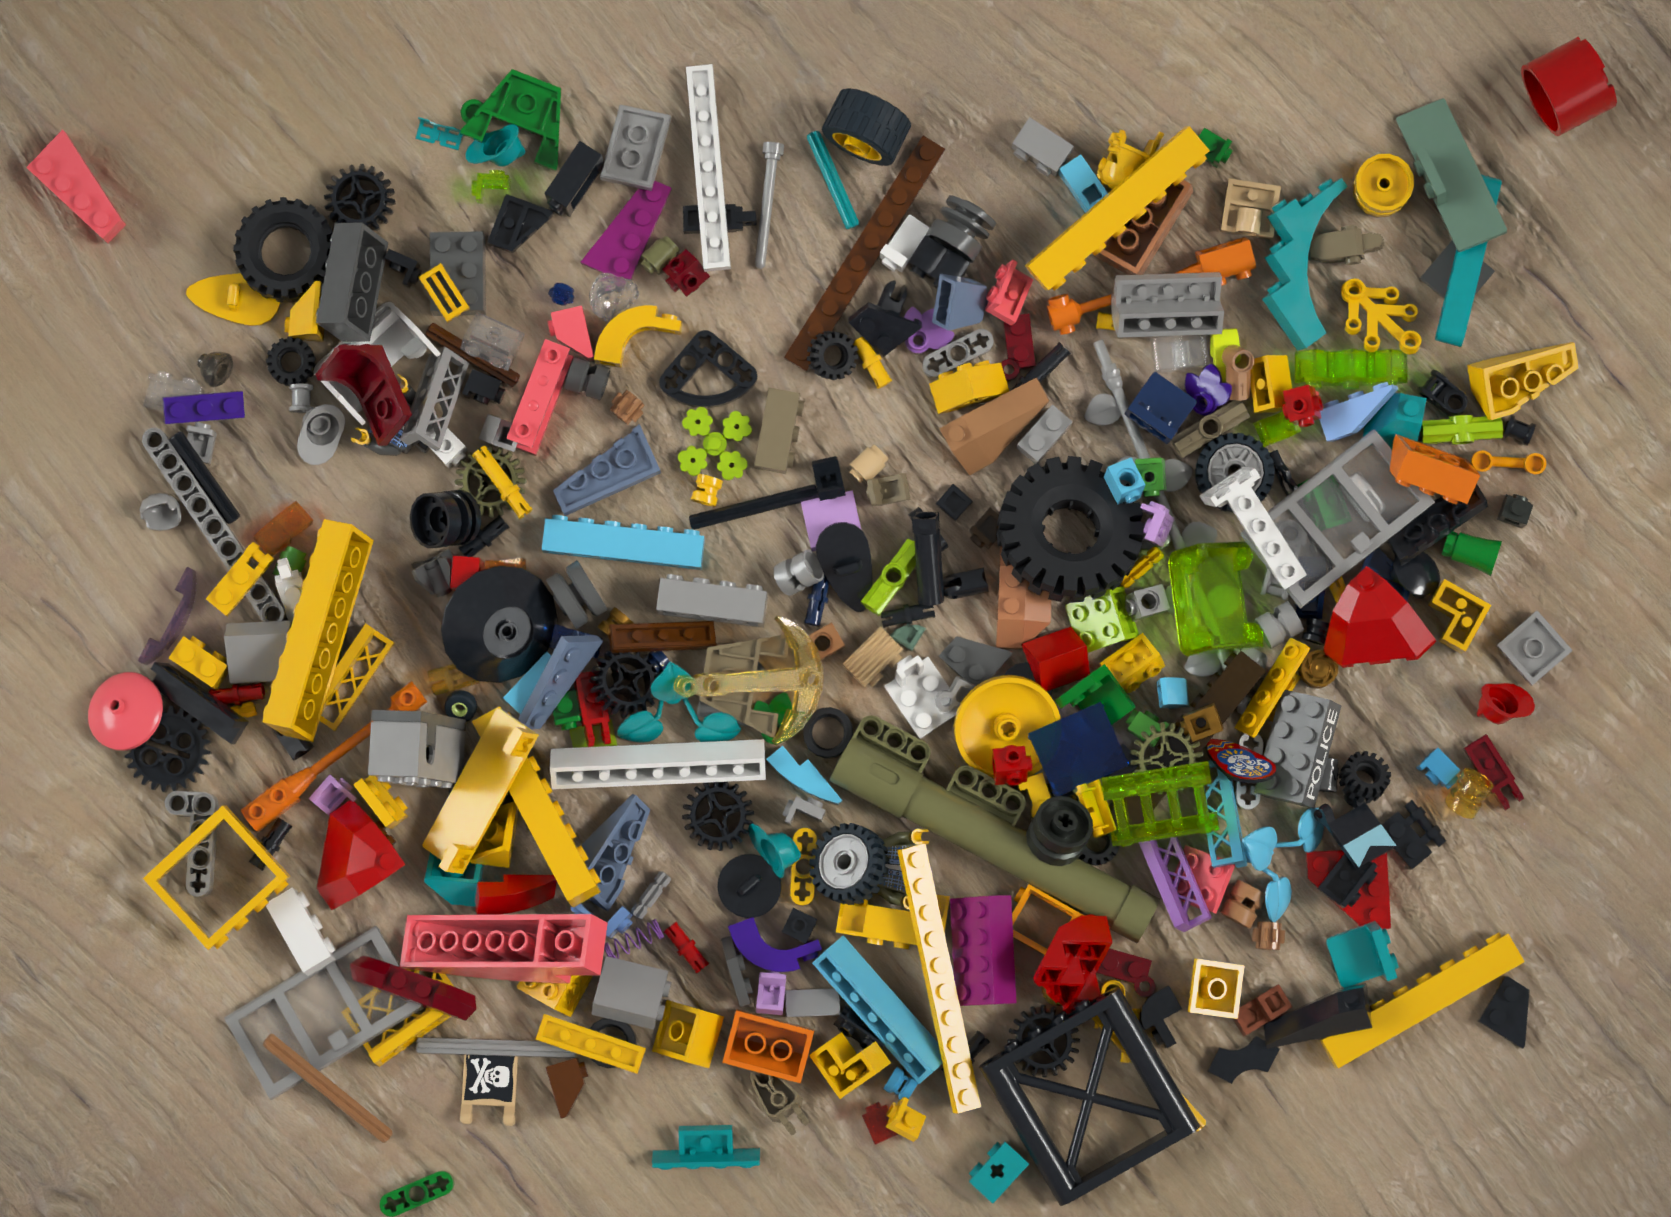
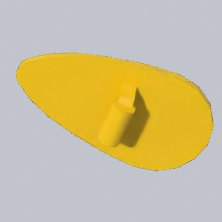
(232, 300)

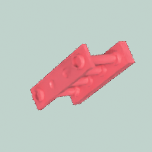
(540, 397)

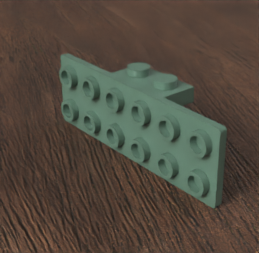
(1451, 175)

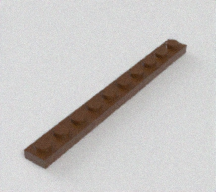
(867, 249)

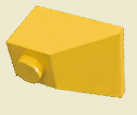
(303, 316)

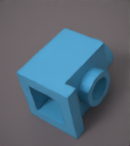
(1439, 769)

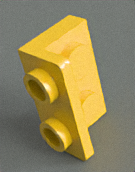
(1134, 663)

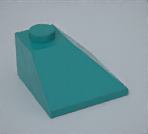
(1399, 416)
(454, 887)

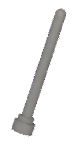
(772, 154)

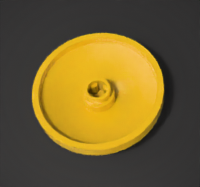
(1001, 715)

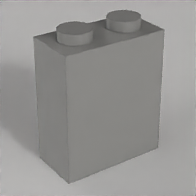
(254, 650)
(631, 993)

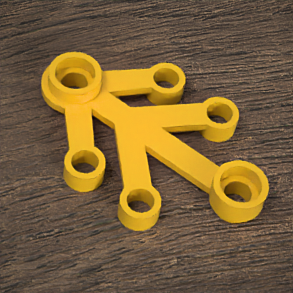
(1379, 314)

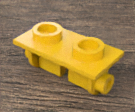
(1092, 799)

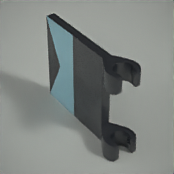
(1356, 832)

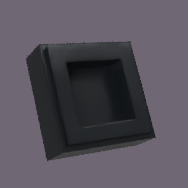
(954, 502)

